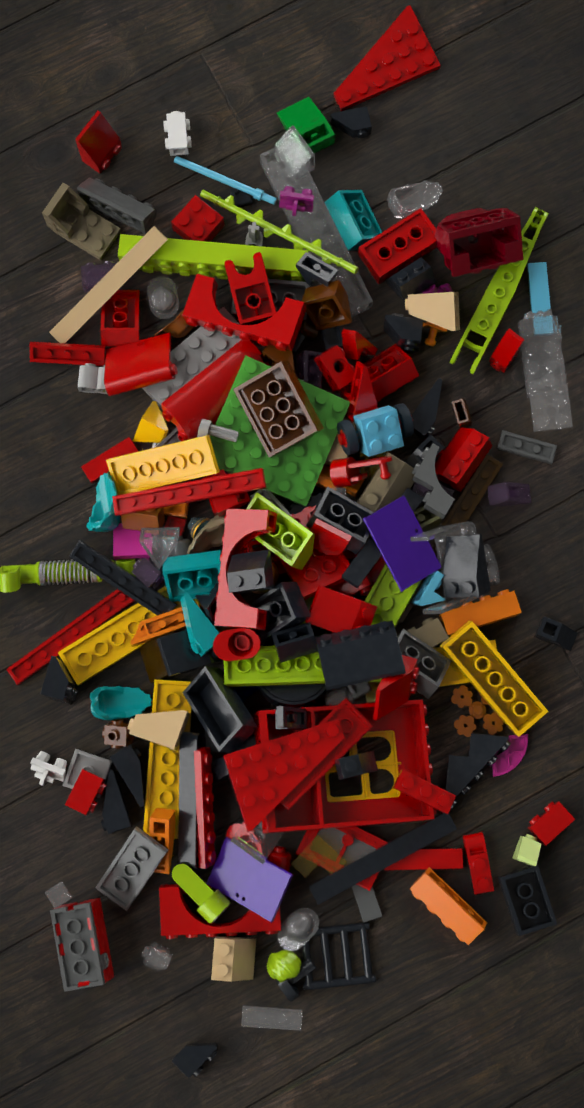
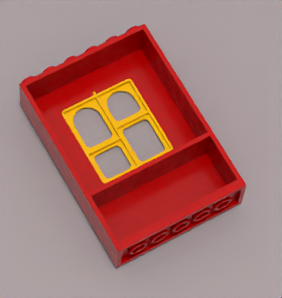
(319, 810)

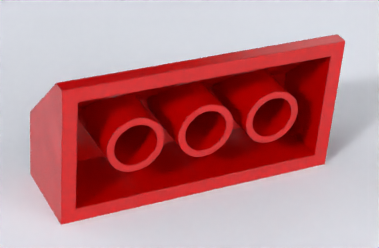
(387, 372)

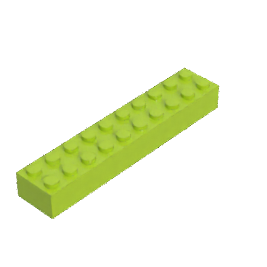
(209, 258)

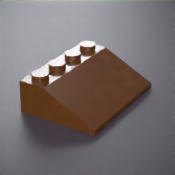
(278, 408)

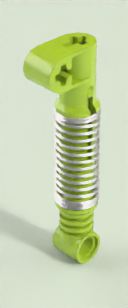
(43, 572)

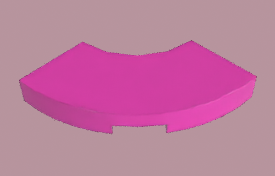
(512, 756)

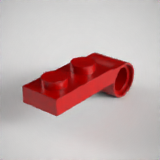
(478, 863)

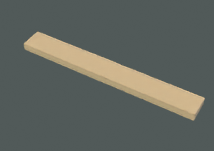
(108, 285)

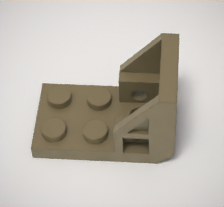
(73, 220)

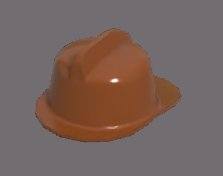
(178, 327)

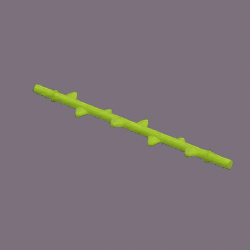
(285, 232)

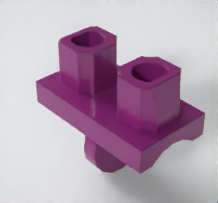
(296, 201)

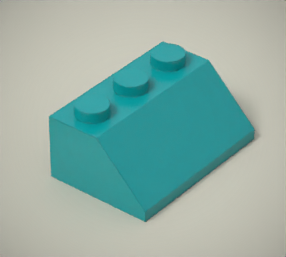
(353, 217)
(191, 574)

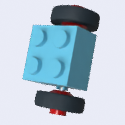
(376, 430)

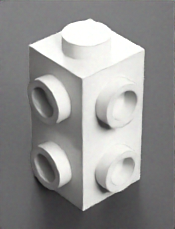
(177, 128)

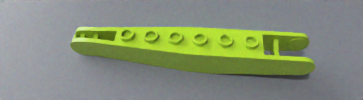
(499, 293)

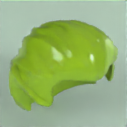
(283, 965)

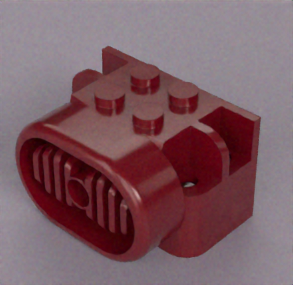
(479, 240)

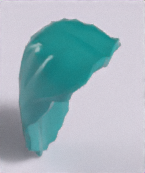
(103, 515)
(118, 702)

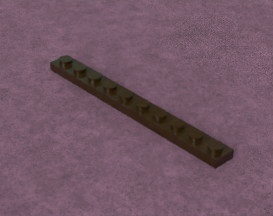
(466, 504)

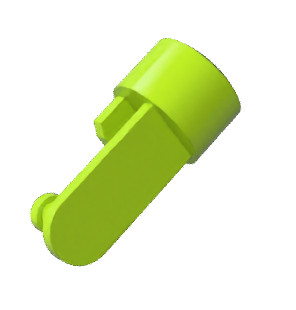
(210, 903)

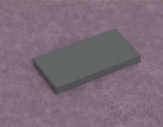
(131, 868)

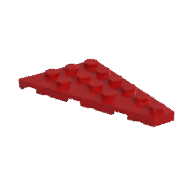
(394, 60)
(272, 769)

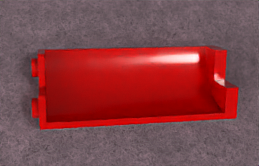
(207, 391)

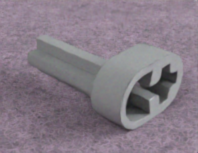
(254, 235)
(207, 428)

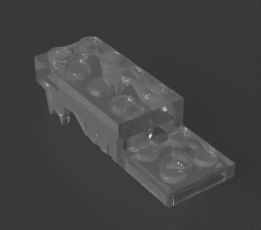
(545, 371)

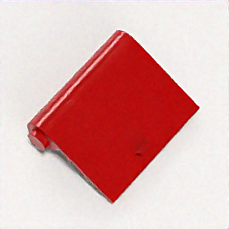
(139, 364)

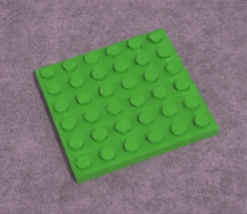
(297, 468)

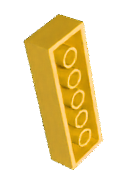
(493, 678)

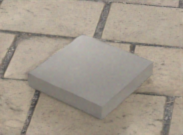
(89, 762)

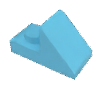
(426, 592)

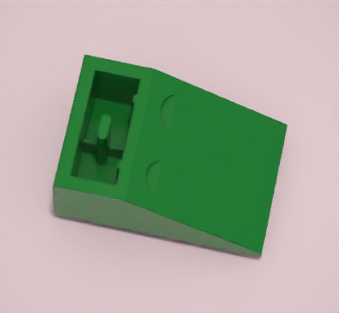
(309, 123)

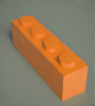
(482, 613)
(448, 906)

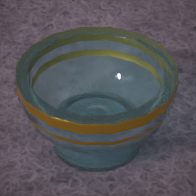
(196, 525)

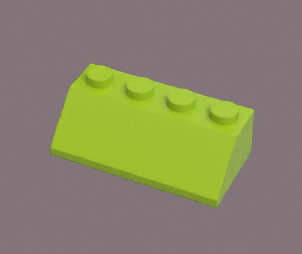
(291, 539)

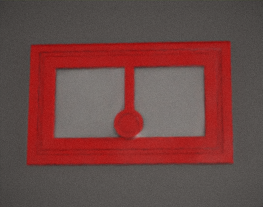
(349, 843)

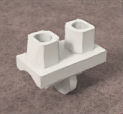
(47, 771)

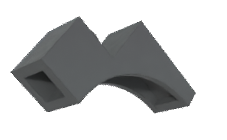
(438, 500)

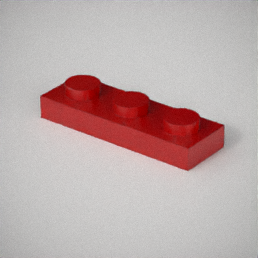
(424, 791)

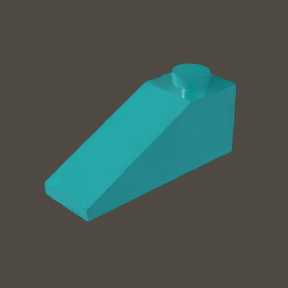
(199, 628)

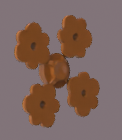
(476, 710)

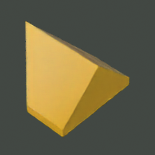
(151, 426)

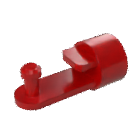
(346, 473)

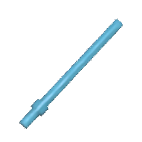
(257, 193)

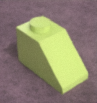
(527, 850)

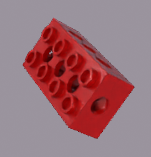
(398, 234)

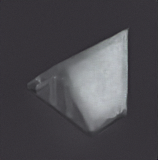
(159, 542)

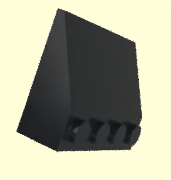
(360, 655)

